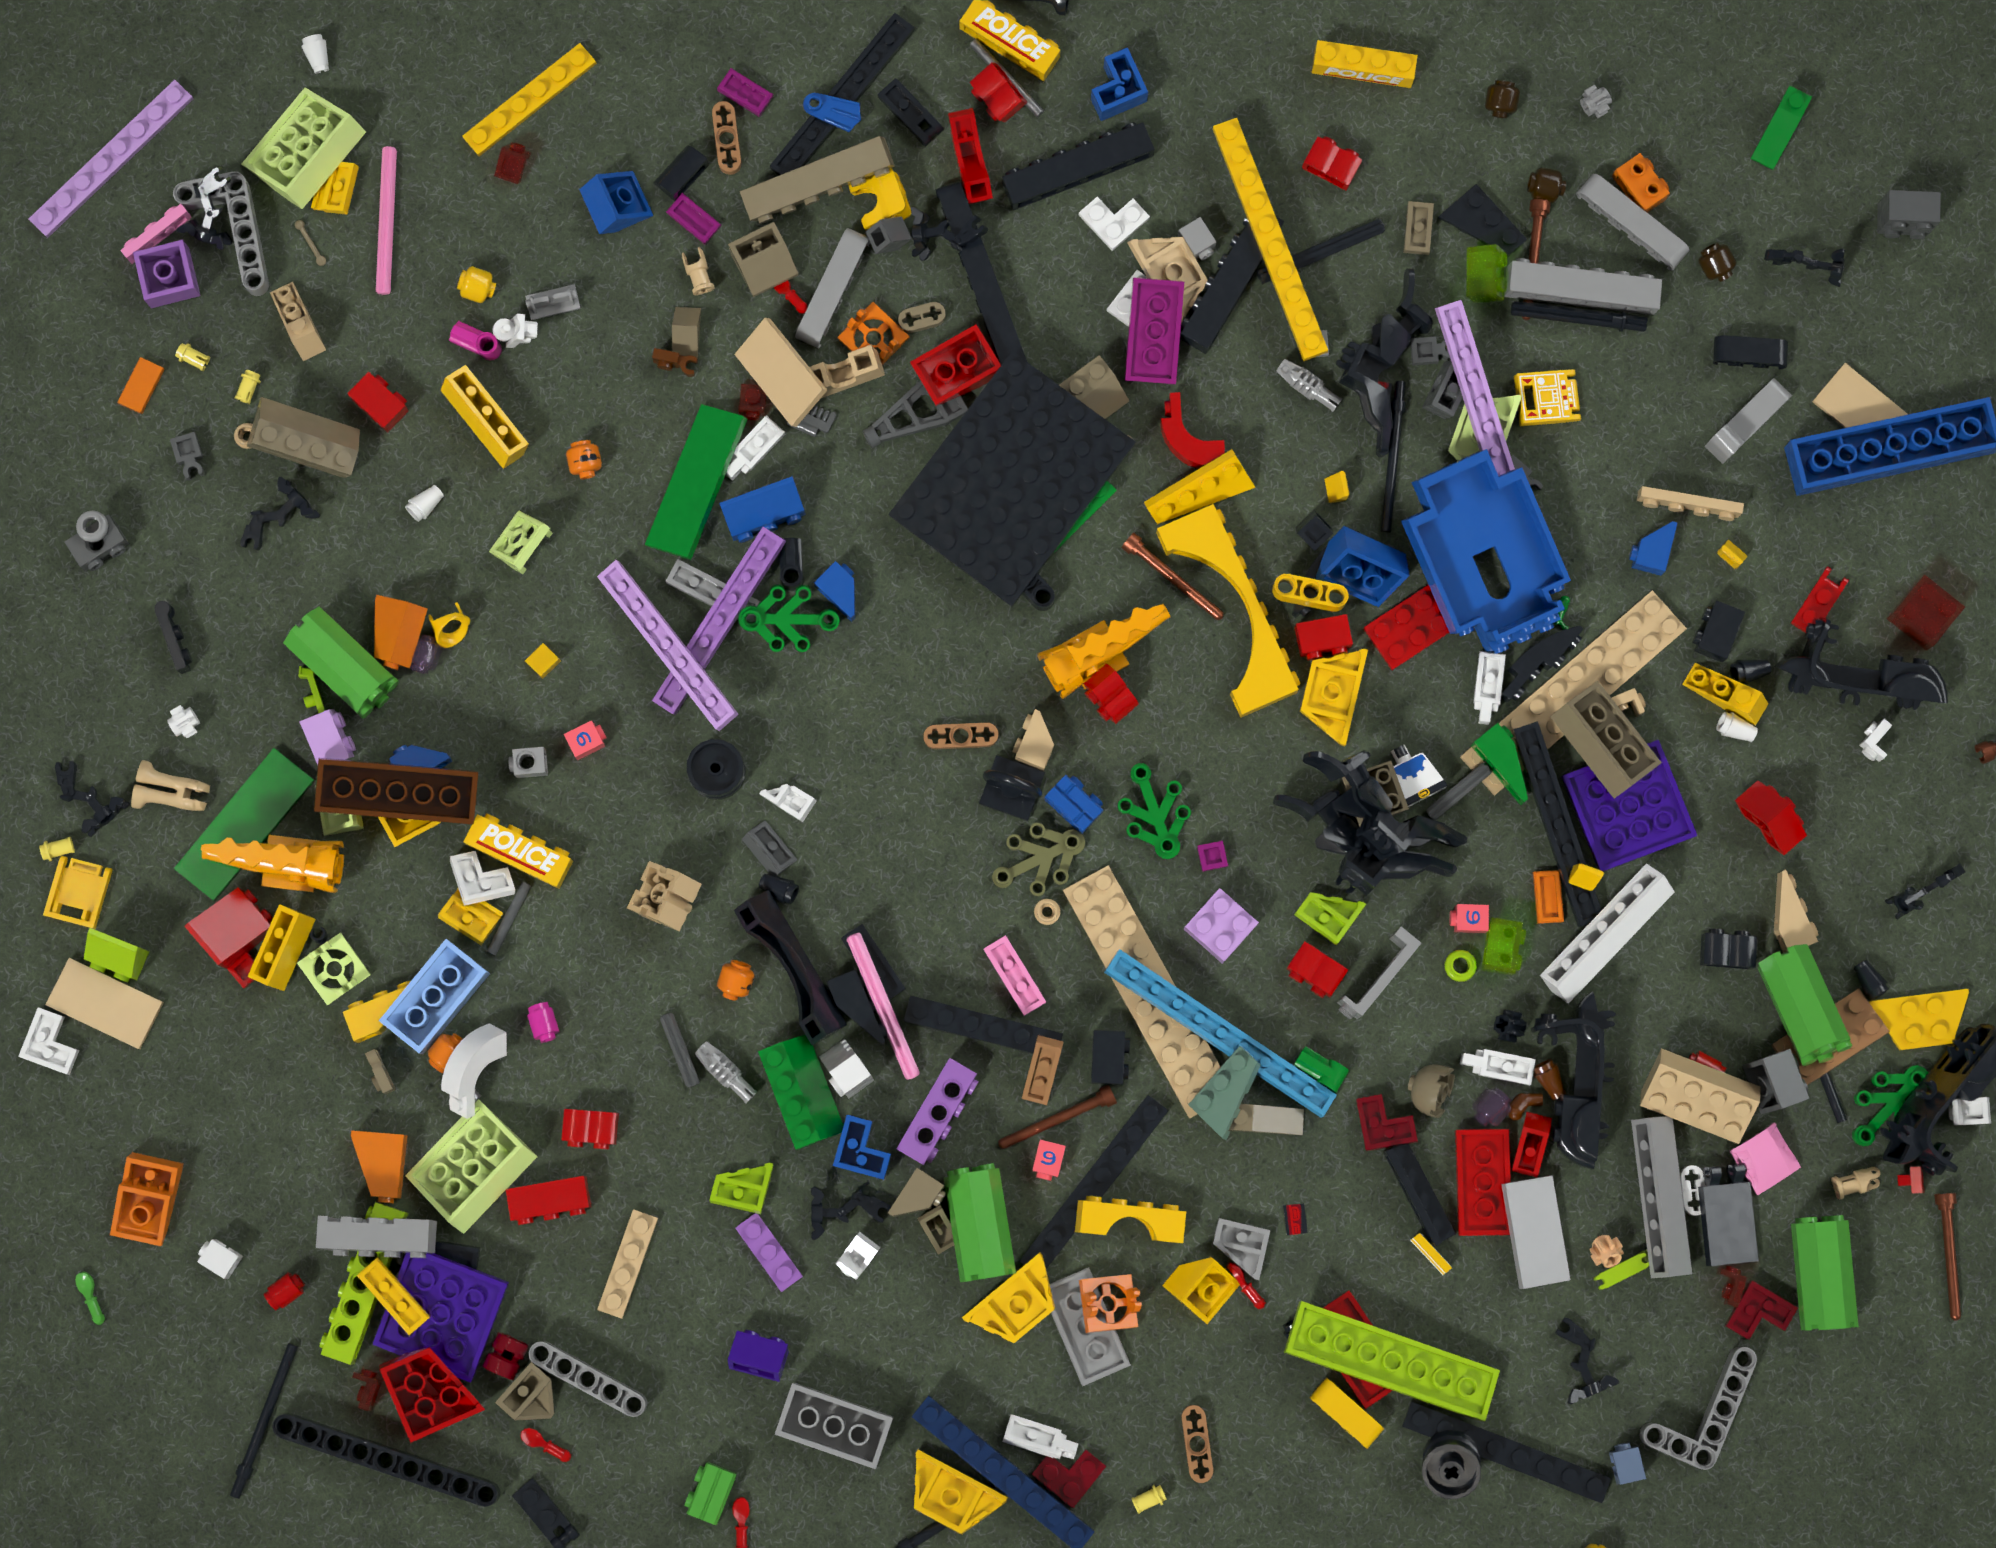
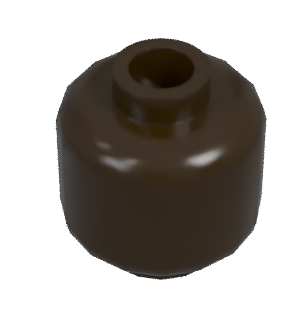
(1502, 98)
(1546, 184)
(1717, 262)

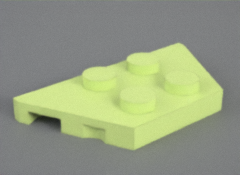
(1464, 440)

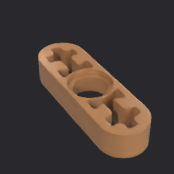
(731, 119)
(954, 727)
(1187, 1437)

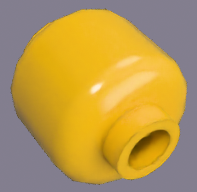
(476, 284)

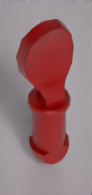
(791, 295)
(1248, 1289)
(534, 1439)
(741, 1512)

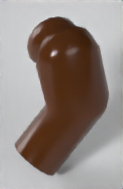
(1521, 1103)

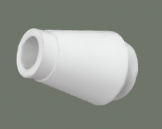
(316, 52)
(423, 503)
(1736, 727)

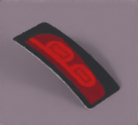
(1295, 1219)

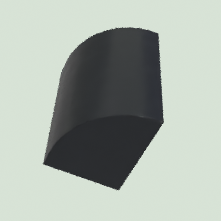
(682, 172)

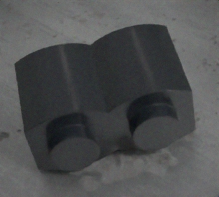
(1728, 950)

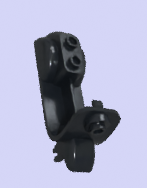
(1904, 680)
(1960, 1072)
(1580, 1113)

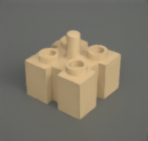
(664, 896)

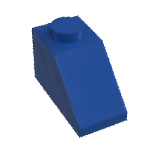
(1654, 550)
(839, 588)
(420, 757)

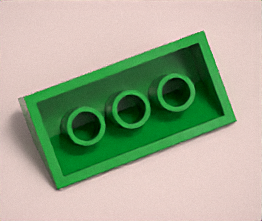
(801, 1091)

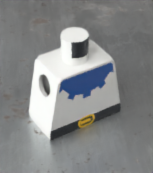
(1416, 776)

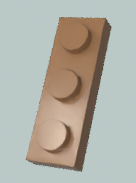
(1042, 1070)

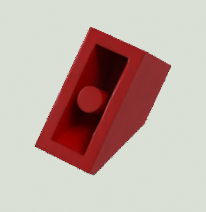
(1532, 1144)

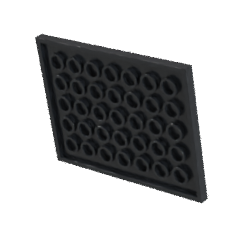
(1012, 479)

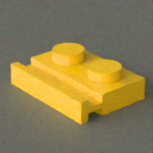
(337, 191)
(471, 920)

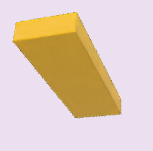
(393, 1296)

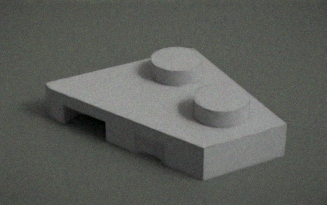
(1242, 1244)

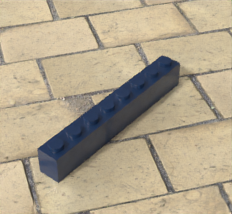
(1003, 1473)

